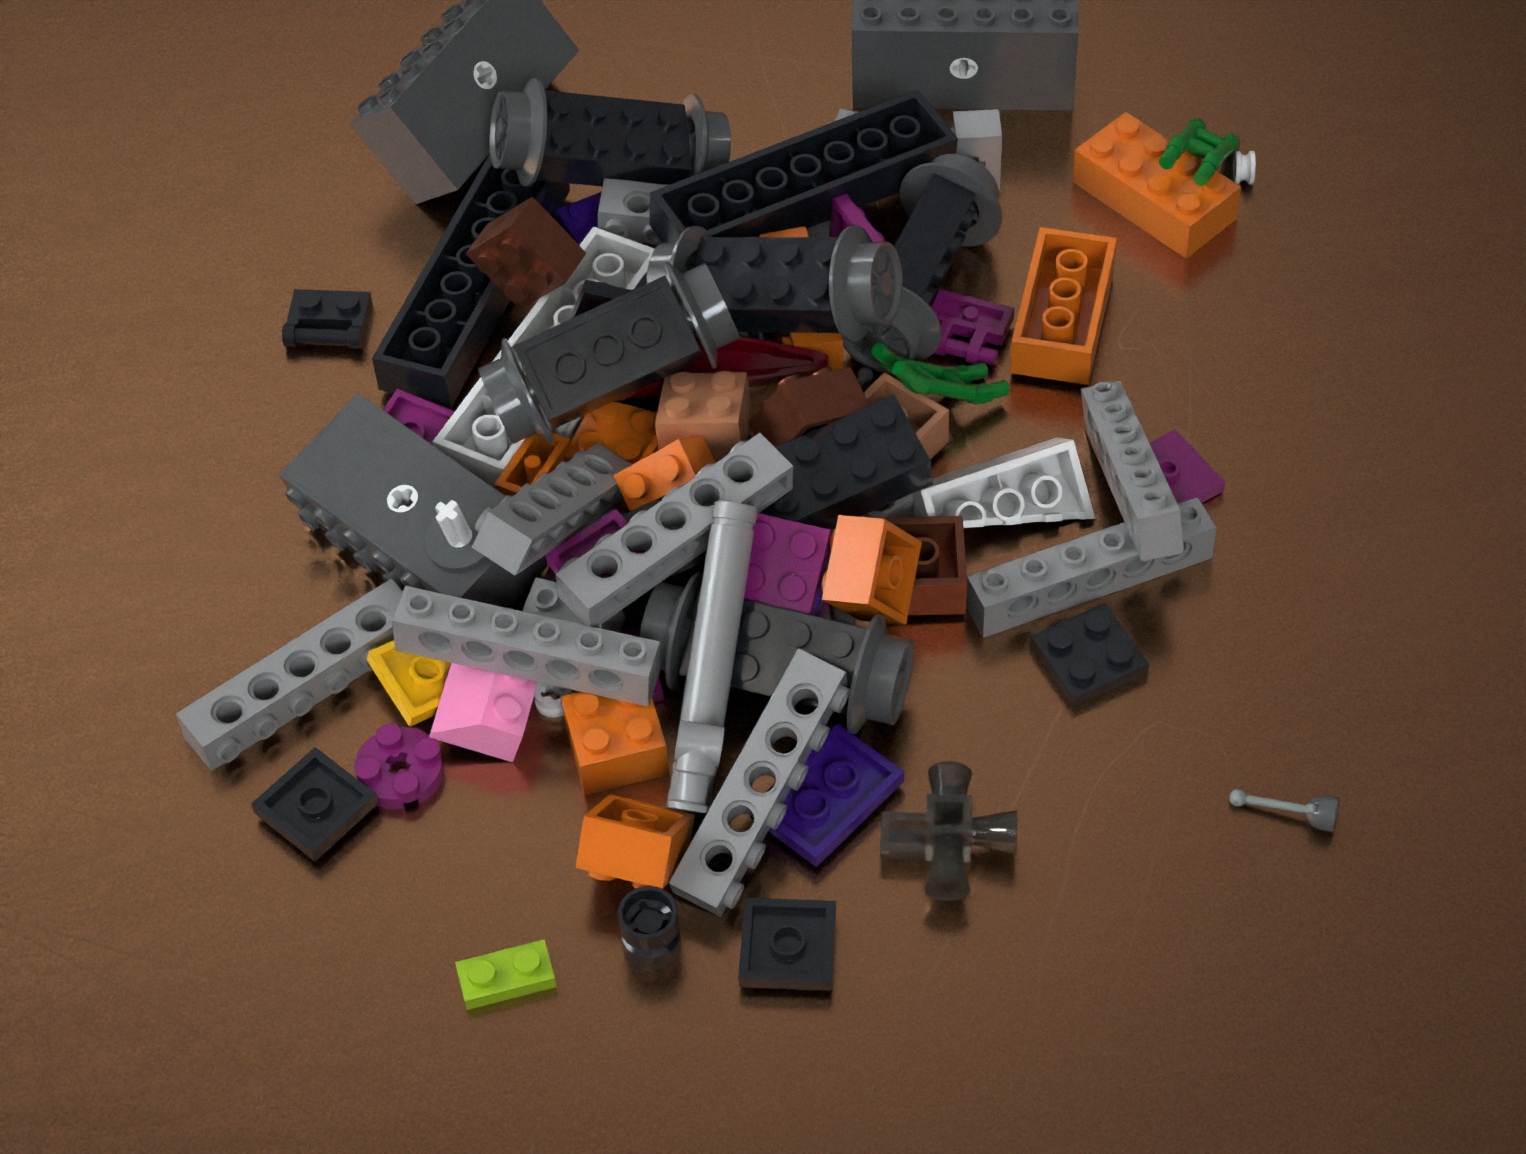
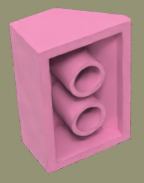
(483, 711)

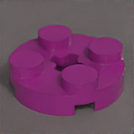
(396, 745)

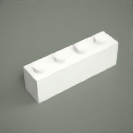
(1012, 489)

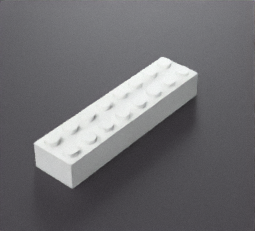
(474, 431)

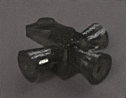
(946, 832)

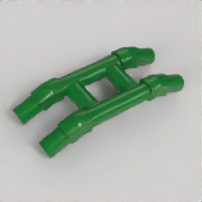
(1203, 144)
(941, 380)

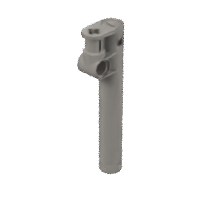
(712, 657)

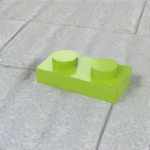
(505, 974)

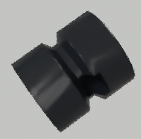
(649, 928)

